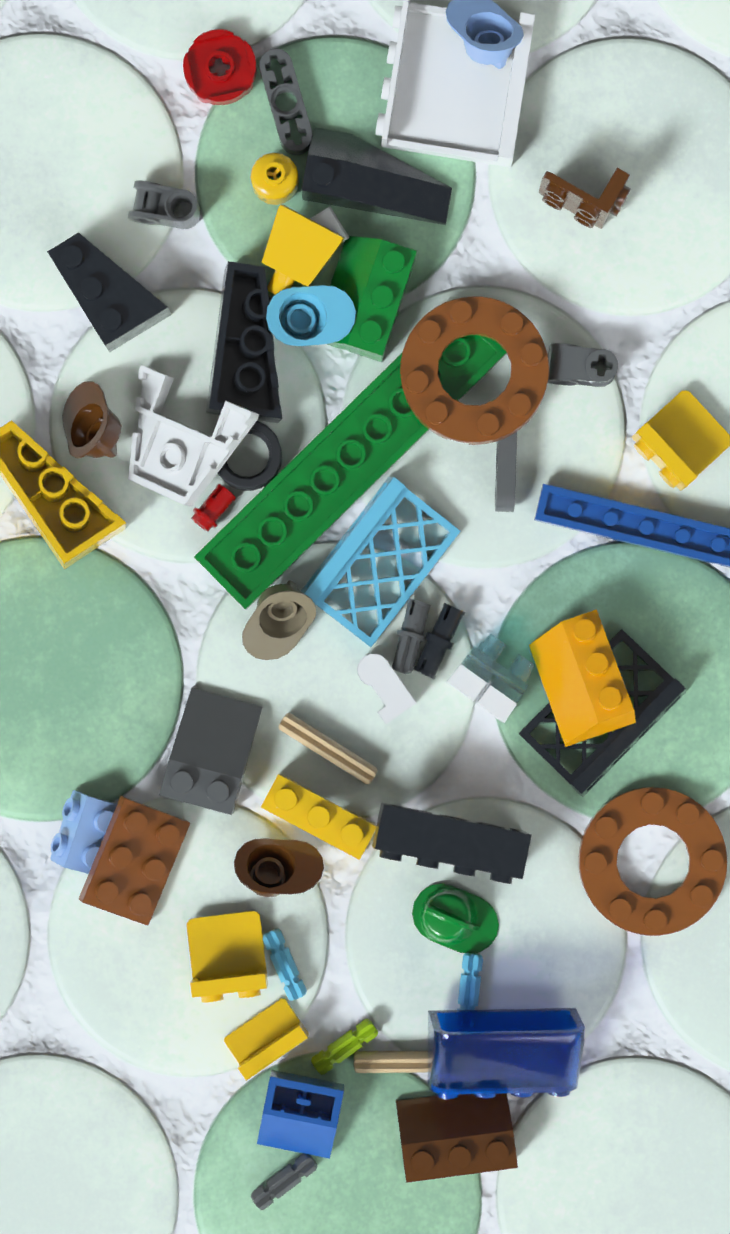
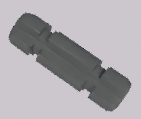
(283, 1181)

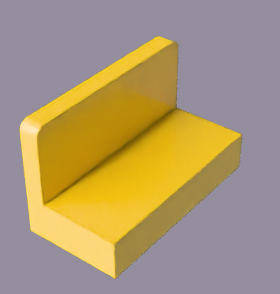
(266, 1038)

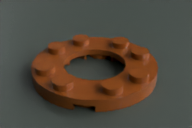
(495, 418)
(599, 861)

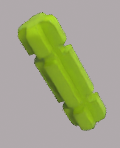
(344, 1046)

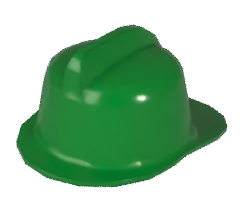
(455, 918)

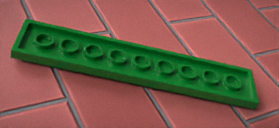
(333, 474)

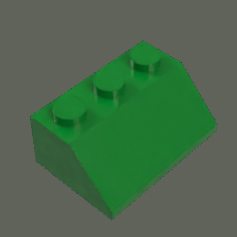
(375, 279)

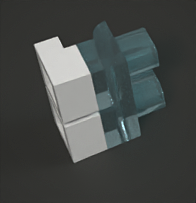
(505, 688)

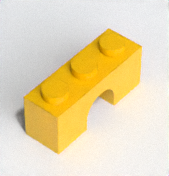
(319, 816)

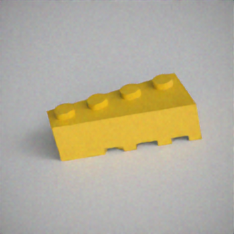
(56, 502)

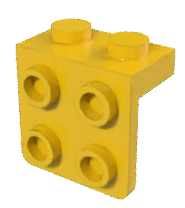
(681, 440)
(227, 955)

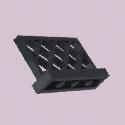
(622, 739)

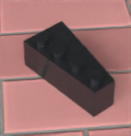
(244, 346)
(451, 842)

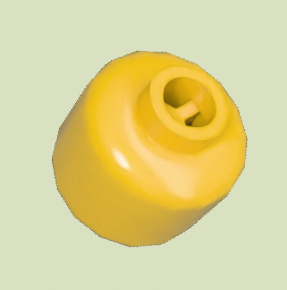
(277, 190)

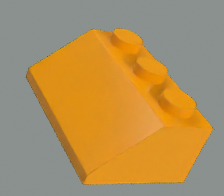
(582, 679)

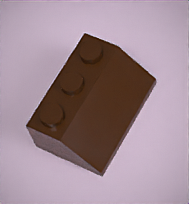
(455, 1136)

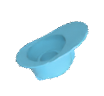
(310, 315)

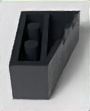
(107, 293)

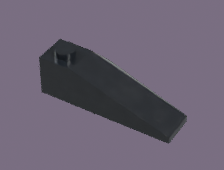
(362, 177)

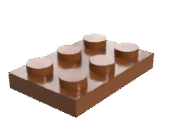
(134, 861)

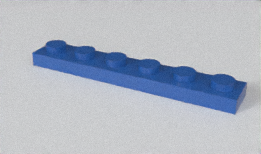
(634, 525)

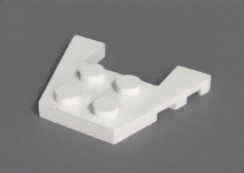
(174, 456)

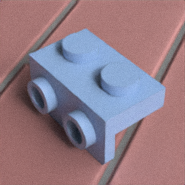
(81, 831)

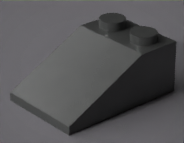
(211, 751)

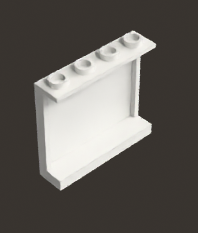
(445, 99)

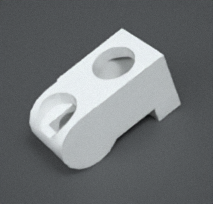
(378, 673)

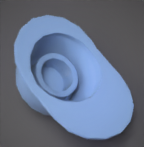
(485, 29)

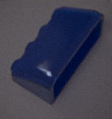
(504, 1052)

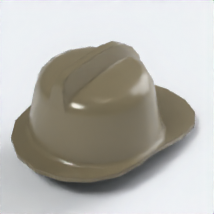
(278, 621)

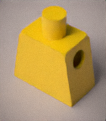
(297, 249)

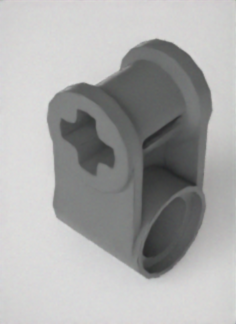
(156, 205)
(572, 365)

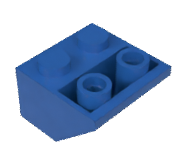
(300, 1114)

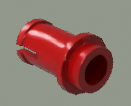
(213, 508)

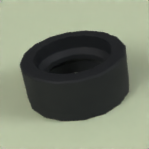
(268, 473)

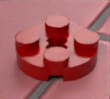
(202, 56)

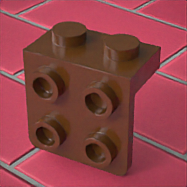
(587, 209)

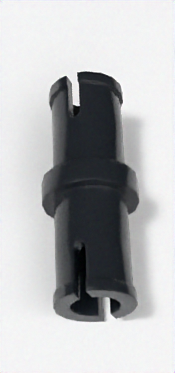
(439, 641)

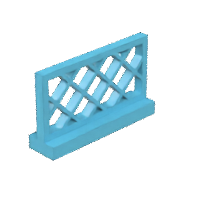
(354, 542)

